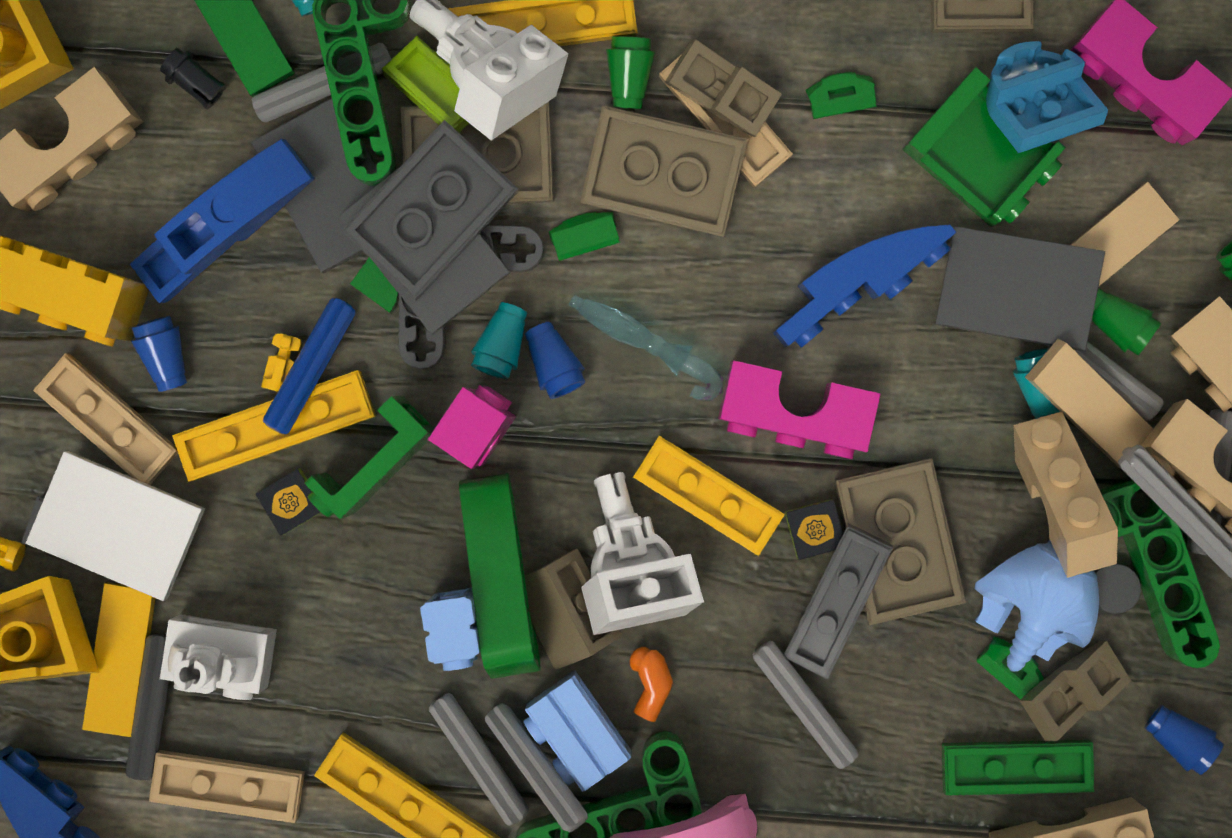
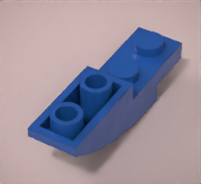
(219, 218)
(876, 266)
(35, 802)

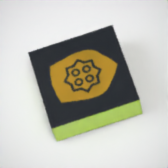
(288, 502)
(814, 528)

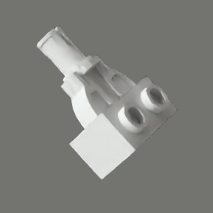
(497, 69)
(633, 568)
(217, 654)

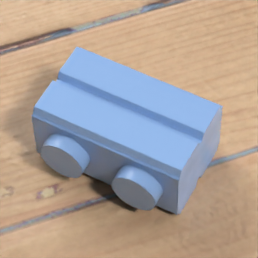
(451, 629)
(577, 732)

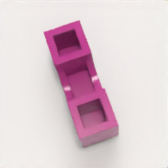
(1176, 106)
(840, 422)
(473, 425)

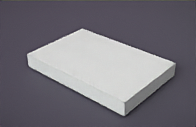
(115, 525)

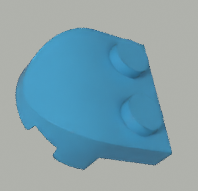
(1041, 96)

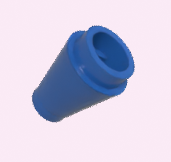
(161, 352)
(554, 362)
(1184, 739)

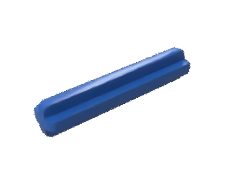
(309, 366)

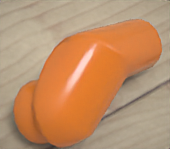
(655, 679)

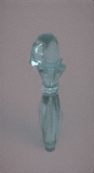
(629, 331)

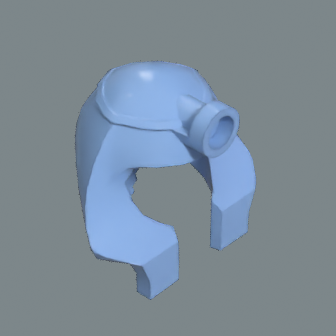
(1049, 604)

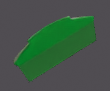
(841, 94)
(584, 234)
(995, 662)

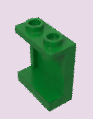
(976, 159)
(411, 437)

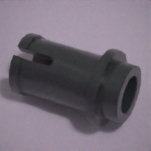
(191, 77)

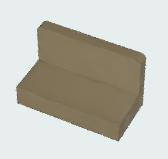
(561, 611)

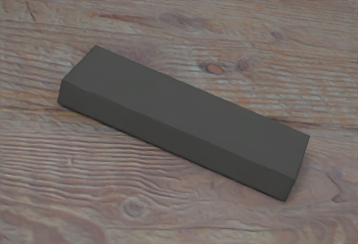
(838, 601)

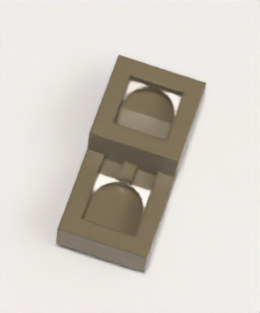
(723, 88)
(1074, 688)

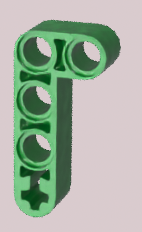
(363, 84)
(1159, 575)
(498, 577)
(648, 800)

